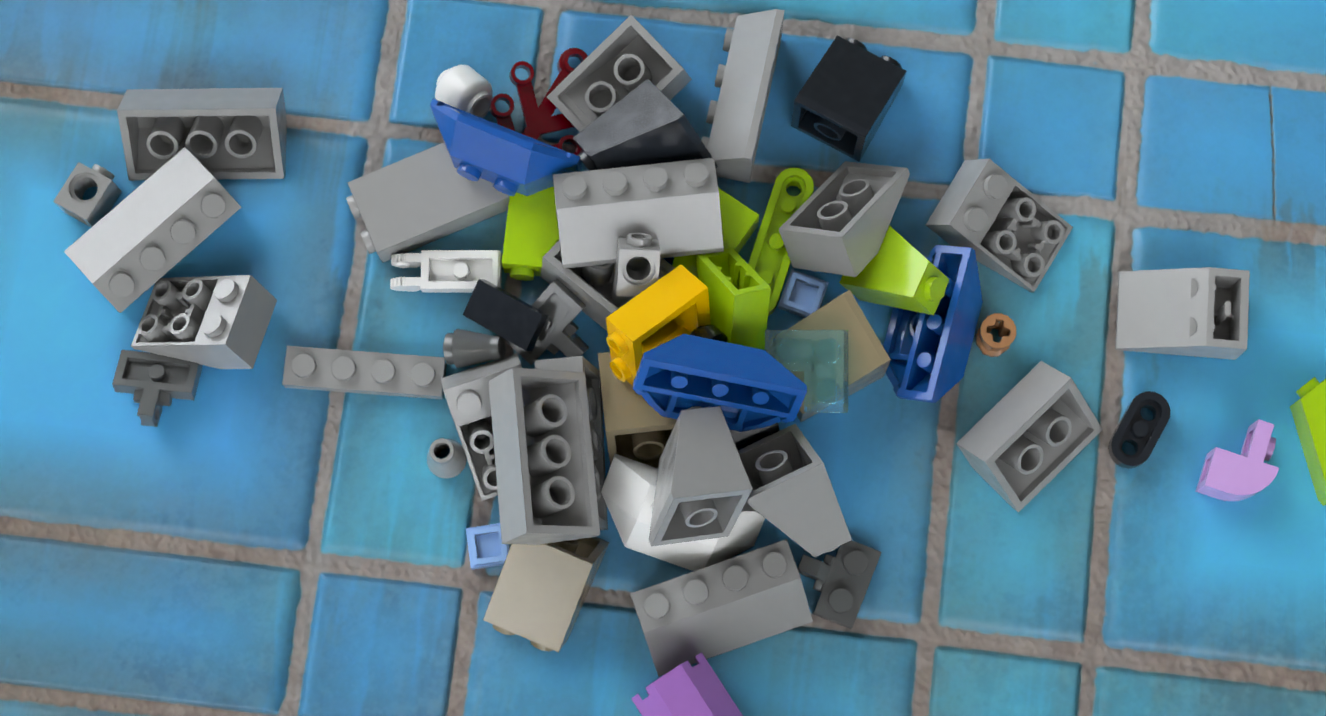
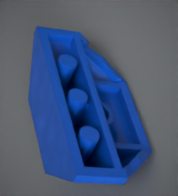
(500, 154)
(933, 350)
(712, 373)

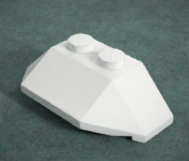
(630, 500)

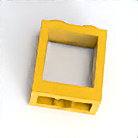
(654, 317)

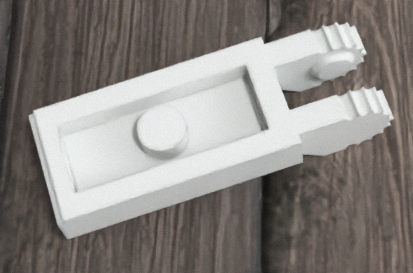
(447, 270)

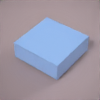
(802, 294)
(486, 546)

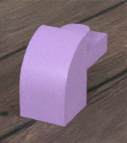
(1237, 476)

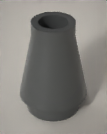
(471, 348)

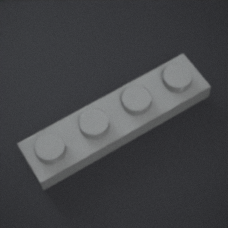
(364, 372)

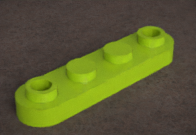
(769, 252)

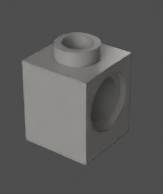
(71, 194)
(630, 282)

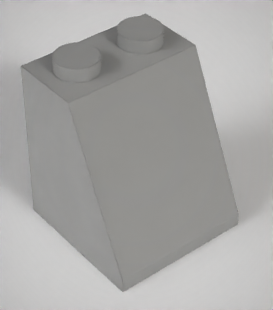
(698, 480)
(794, 491)

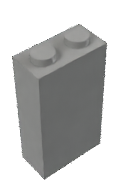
(419, 202)

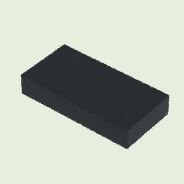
(505, 315)

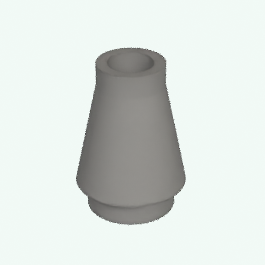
(452, 464)

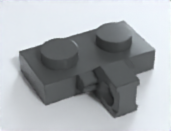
(558, 329)
(155, 382)
(841, 581)

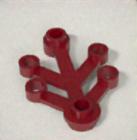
(538, 119)

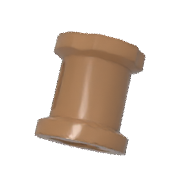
(1006, 329)

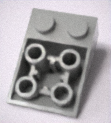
(1000, 222)
(1183, 312)
(206, 320)
(471, 412)

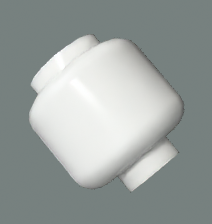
(464, 90)

